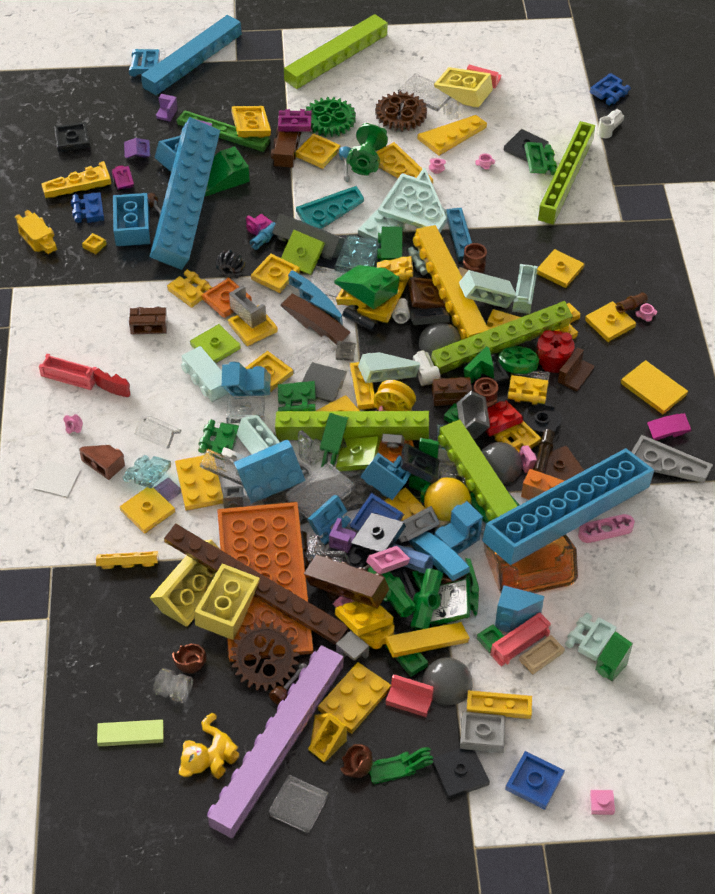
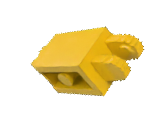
(36, 232)

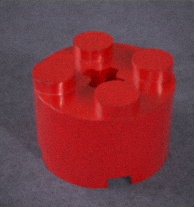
(554, 350)

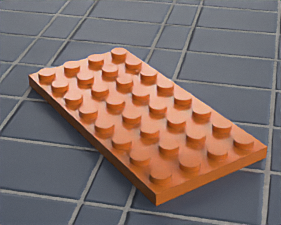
(271, 544)

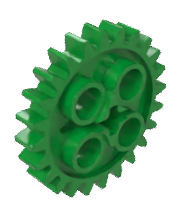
(331, 116)

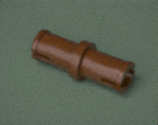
(631, 302)

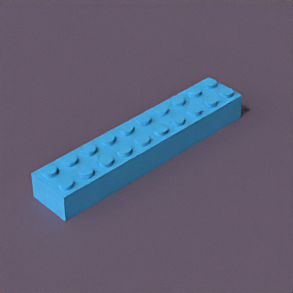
(185, 194)
(567, 506)

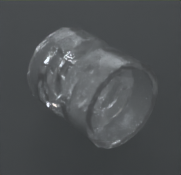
(175, 685)

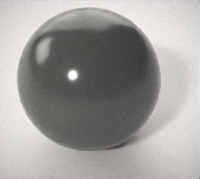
(438, 336)
(504, 461)
(450, 680)

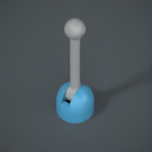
(343, 153)

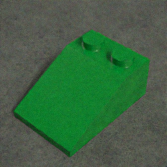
(227, 171)
(369, 284)

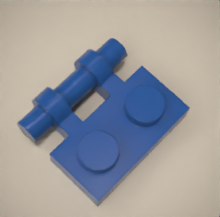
(606, 86)
(92, 205)

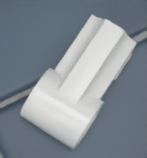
(609, 123)
(427, 370)

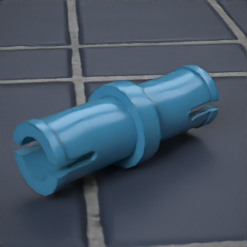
(263, 236)

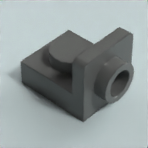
(233, 497)

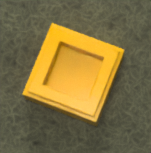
(94, 243)

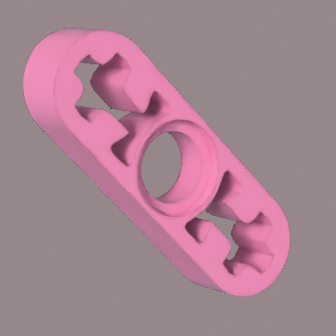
(599, 534)

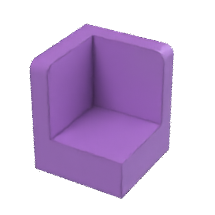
(168, 107)
(137, 147)
(340, 537)

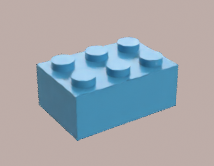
(131, 219)
(269, 471)

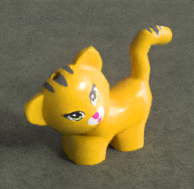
(198, 757)

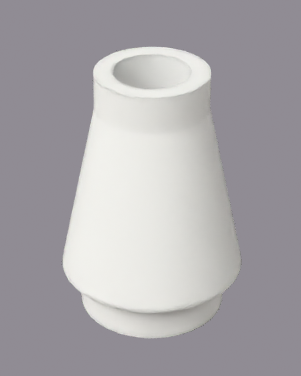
(401, 311)

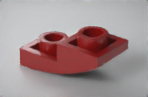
(114, 384)

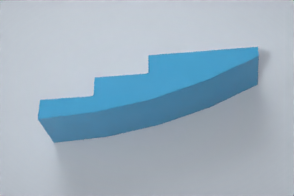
(314, 295)
(443, 556)

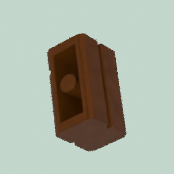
(148, 320)
(450, 390)

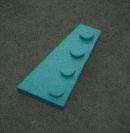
(329, 208)

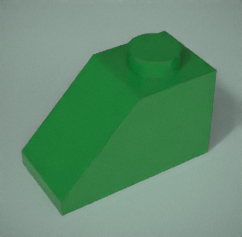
(614, 657)

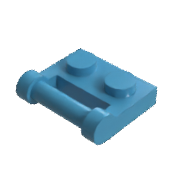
(149, 59)

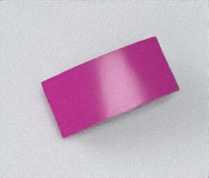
(669, 425)

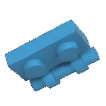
(326, 516)

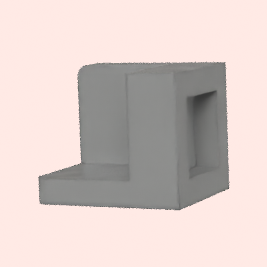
(352, 646)

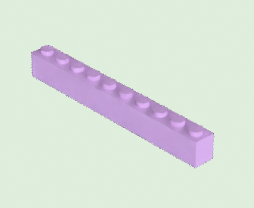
(275, 742)

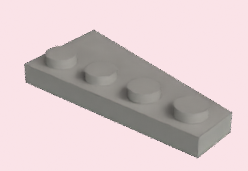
(670, 460)

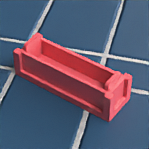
(67, 372)
(520, 639)

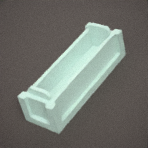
(525, 289)

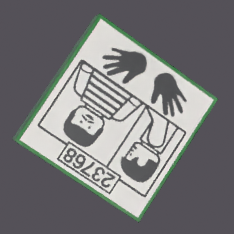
(453, 604)

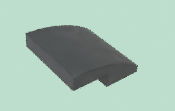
(327, 380)

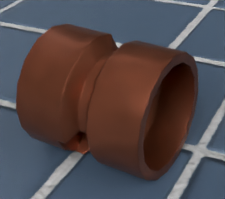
(475, 258)
(488, 388)

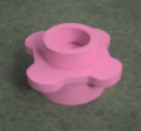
(485, 161)
(437, 165)
(646, 312)
(76, 421)

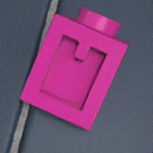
(122, 177)
(256, 224)

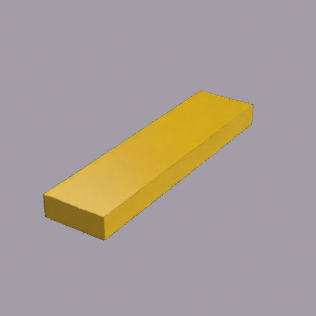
(427, 639)

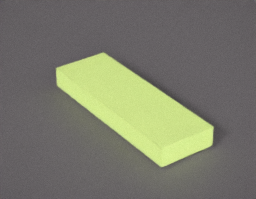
(130, 733)

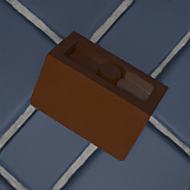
(575, 371)

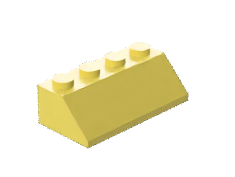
(183, 590)

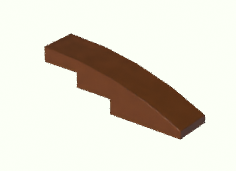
(314, 317)

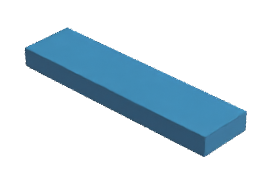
(458, 231)

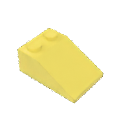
(465, 85)
(226, 601)

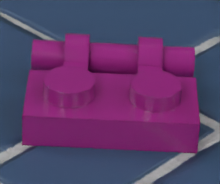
(294, 120)

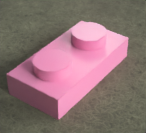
(388, 560)

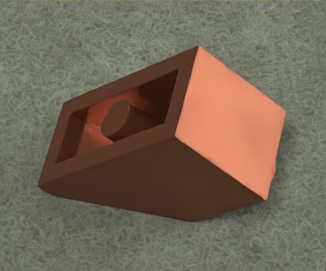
(103, 459)

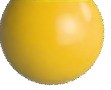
(446, 495)

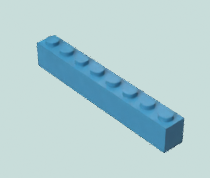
(191, 55)

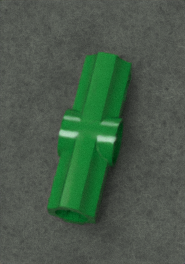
(396, 595)
(426, 600)

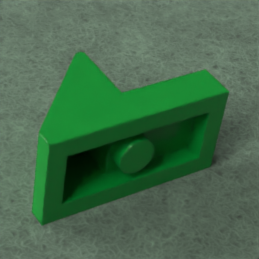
(480, 364)

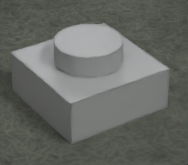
(393, 441)

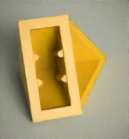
(327, 736)

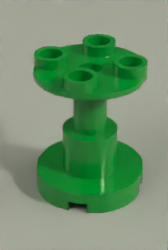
(364, 158)

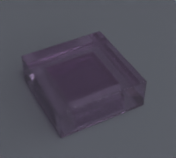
(168, 489)

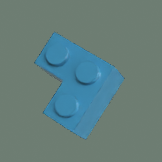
(244, 381)
(385, 475)
(463, 529)

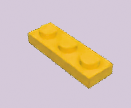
(363, 391)
(127, 560)
(500, 704)

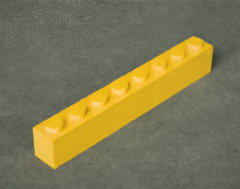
(447, 277)

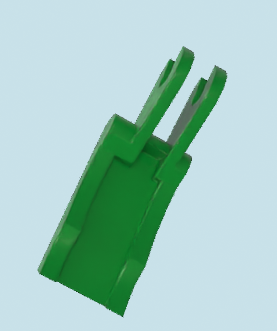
(333, 437)
(474, 594)
(400, 765)

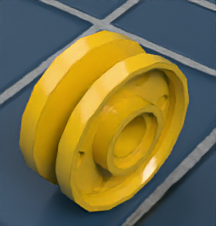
(394, 396)

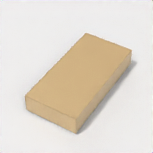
(541, 654)

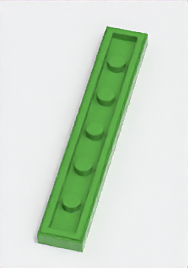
(227, 132)

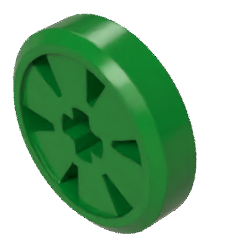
(518, 360)

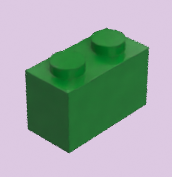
(390, 243)

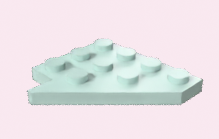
(414, 202)

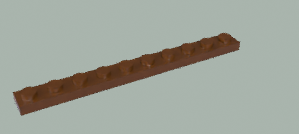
(266, 591)

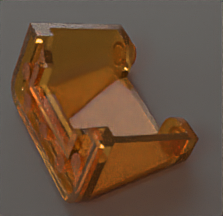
(541, 571)

